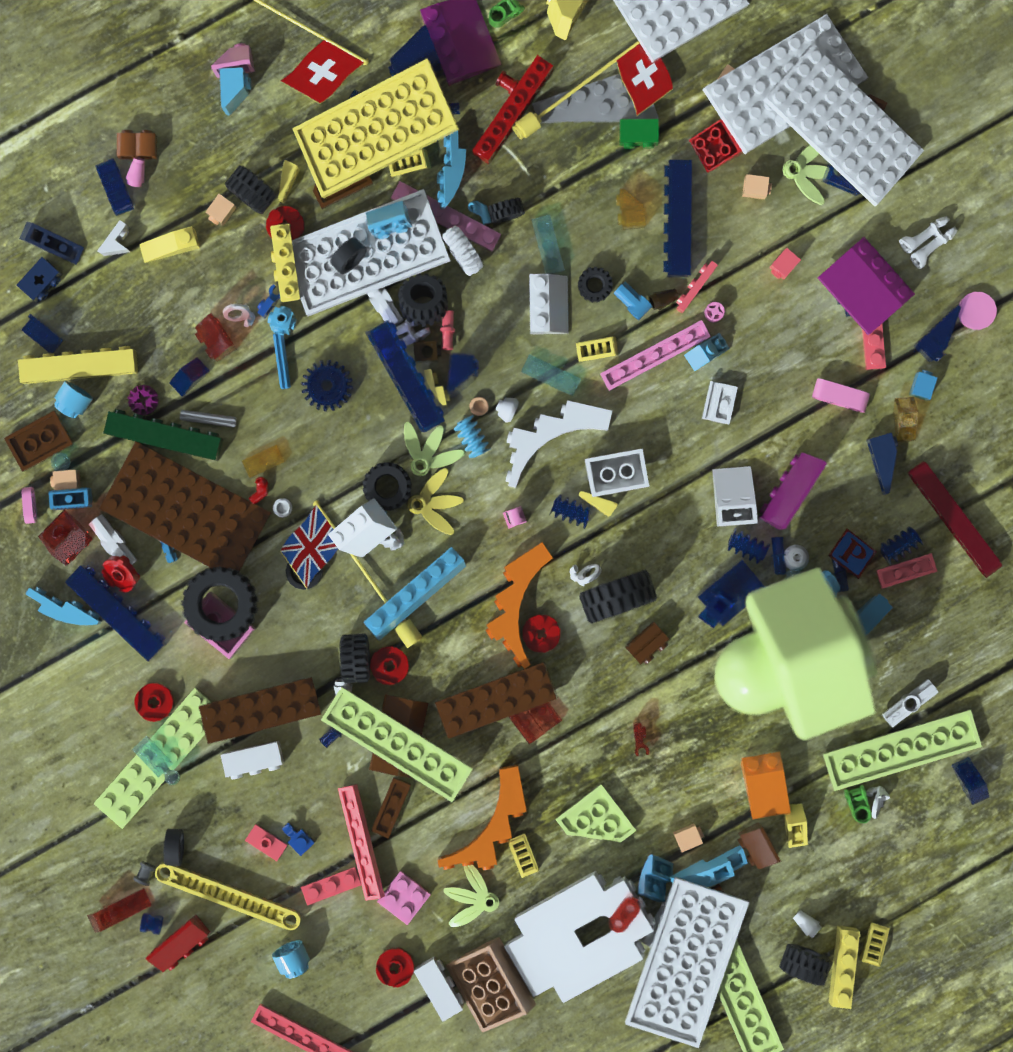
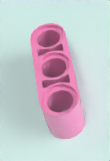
(841, 395)

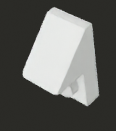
(111, 244)

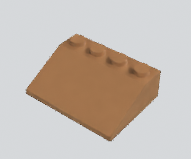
(491, 985)

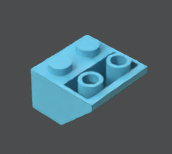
(388, 220)

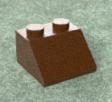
(758, 846)

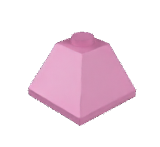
(235, 57)

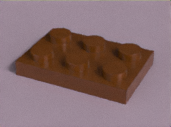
(38, 441)

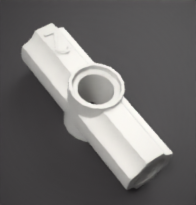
(384, 305)
(110, 538)
(900, 711)

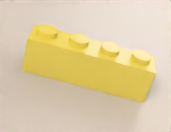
(844, 967)

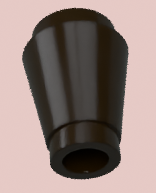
(663, 298)

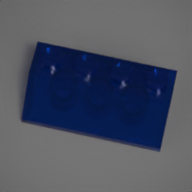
(461, 373)

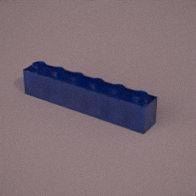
(678, 218)
(405, 376)
(115, 612)

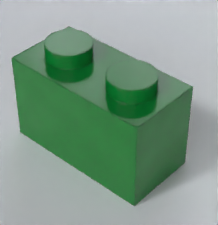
(638, 133)

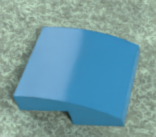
(654, 878)

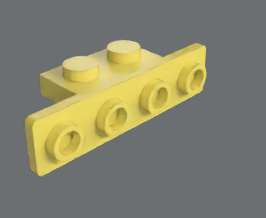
(285, 263)

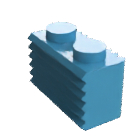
(70, 499)

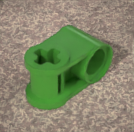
(508, 9)
(858, 802)

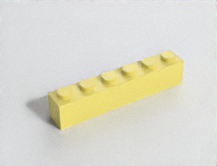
(77, 366)

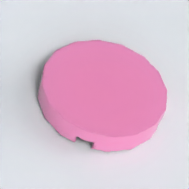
(977, 310)

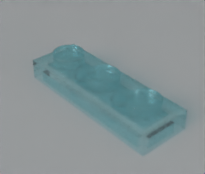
(547, 244)
(550, 375)

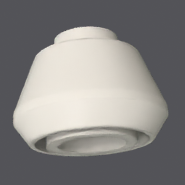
(507, 408)
(790, 558)

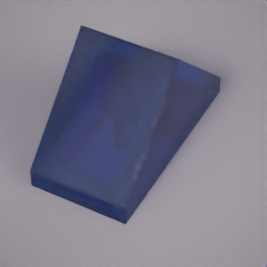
(189, 376)

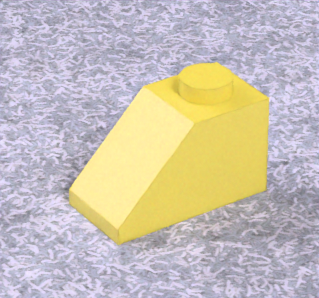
(796, 826)

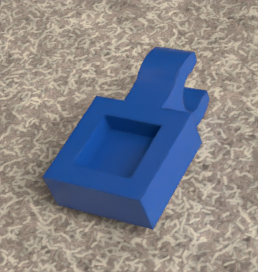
(267, 305)
(300, 840)

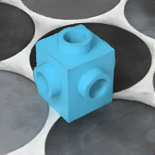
(285, 326)

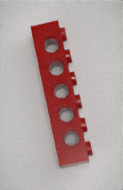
(513, 109)

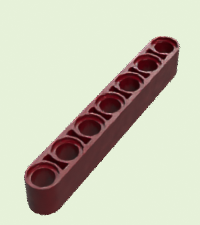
(954, 519)

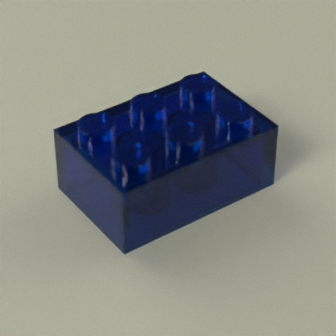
(738, 583)

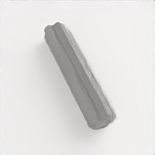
(207, 418)

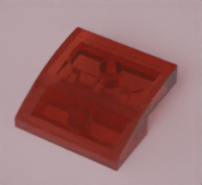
(535, 721)

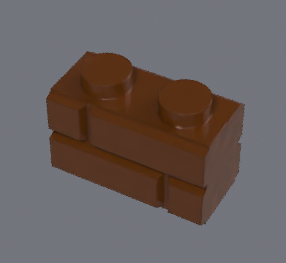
(647, 643)

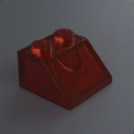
(215, 338)
(65, 537)

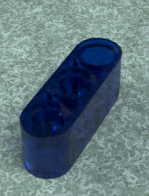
(114, 187)

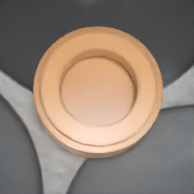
(479, 406)

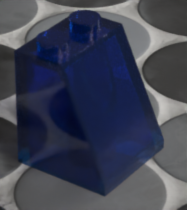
(414, 51)

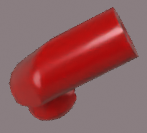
(261, 490)

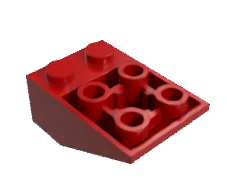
(715, 146)

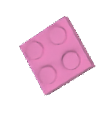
(404, 897)

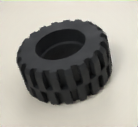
(618, 596)
(193, 608)

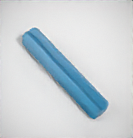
(281, 358)

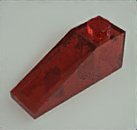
(119, 910)

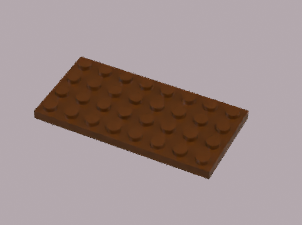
(184, 510)

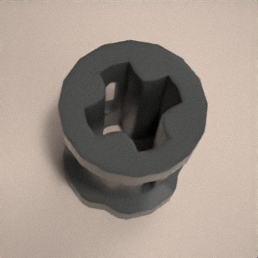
(144, 873)

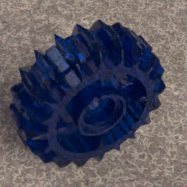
(338, 389)

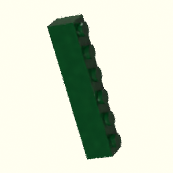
(162, 435)

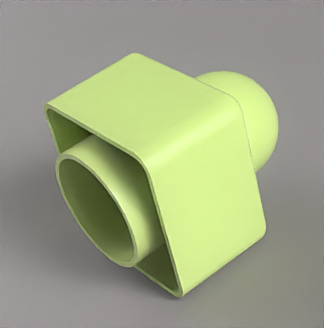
(801, 657)

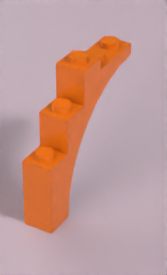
(506, 625)
(482, 848)

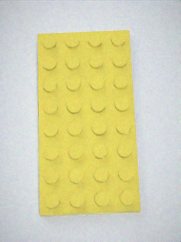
(375, 128)

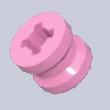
(715, 308)

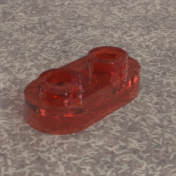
(624, 915)

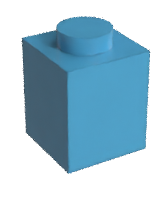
(923, 385)

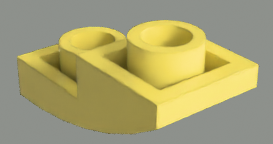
(439, 392)

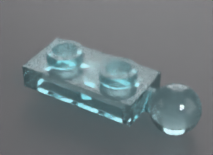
(156, 760)

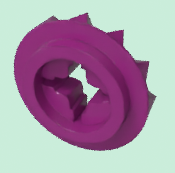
(151, 403)

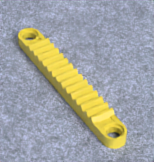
(228, 896)

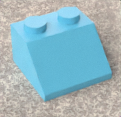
(234, 88)

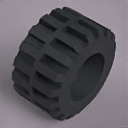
(250, 189)
(426, 312)
(399, 474)
(354, 658)
(805, 964)

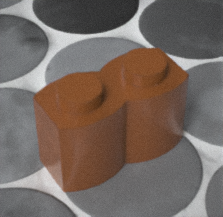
(136, 145)

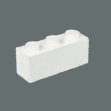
(252, 760)
(439, 988)

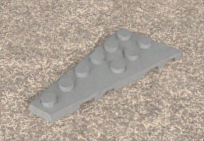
(595, 102)

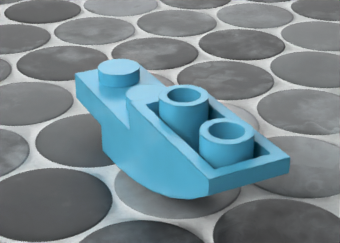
(451, 174)
(69, 612)
(715, 870)

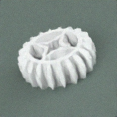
(462, 250)

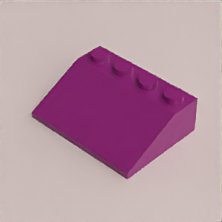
(460, 39)
(866, 286)
(792, 490)

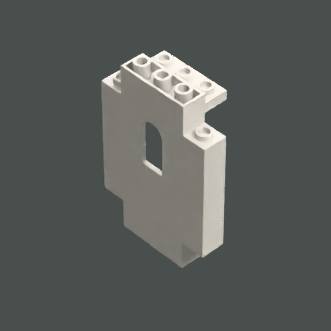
(552, 953)

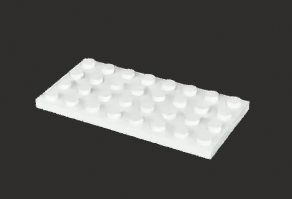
(742, 92)
(844, 125)
(383, 264)
(686, 962)

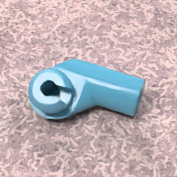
(480, 209)

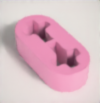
(29, 505)

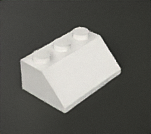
(548, 304)
(617, 472)
(363, 529)

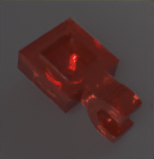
(639, 734)

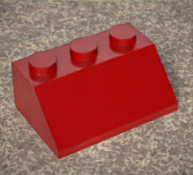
(179, 944)

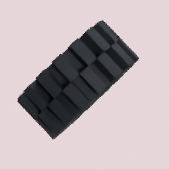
(506, 210)
(603, 276)

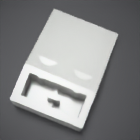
(734, 496)

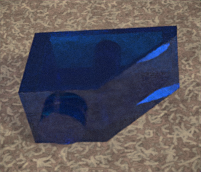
(971, 781)

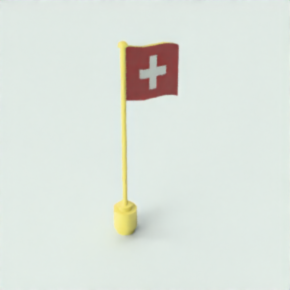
(323, 67)
(642, 78)

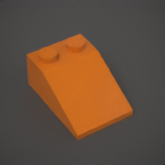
(765, 785)

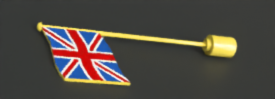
(311, 549)

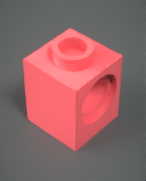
(784, 264)

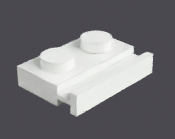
(719, 402)

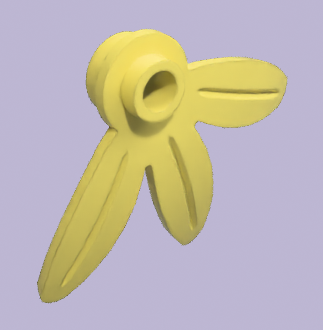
(427, 503)

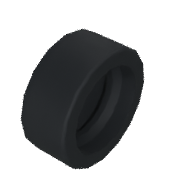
(348, 255)
(289, 575)
(173, 847)

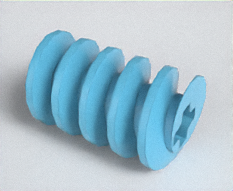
(471, 437)

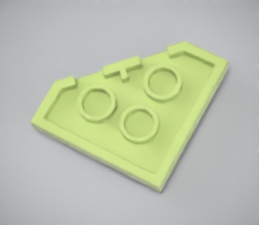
(596, 818)

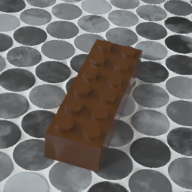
(496, 700)
(259, 710)

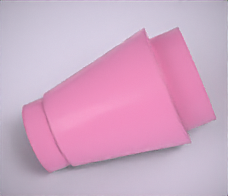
(136, 172)

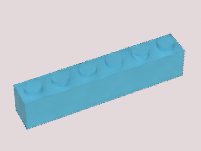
(415, 594)

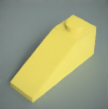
(170, 244)

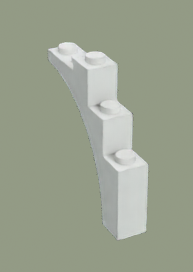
(575, 417)

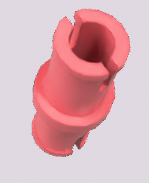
(447, 330)

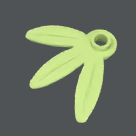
(801, 171)
(425, 456)
(469, 897)

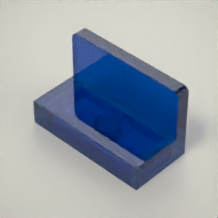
(42, 334)

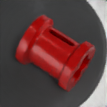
(506, 82)

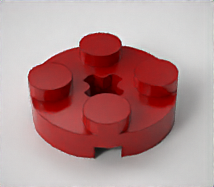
(293, 217)
(128, 576)
(543, 644)
(380, 671)
(162, 694)
(394, 978)

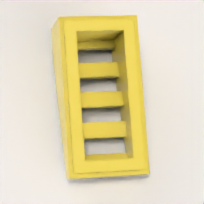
(425, 164)
(289, 174)
(613, 344)
(601, 504)
(528, 871)
(879, 954)

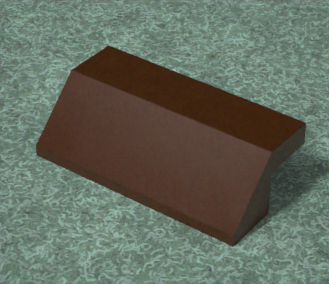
(410, 714)

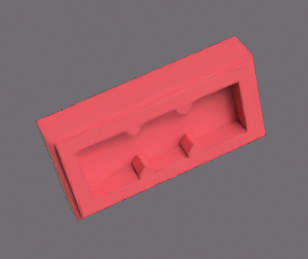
(266, 842)

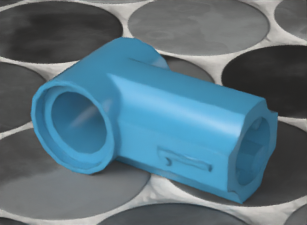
(636, 303)

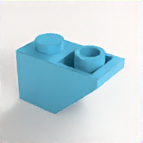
(707, 351)

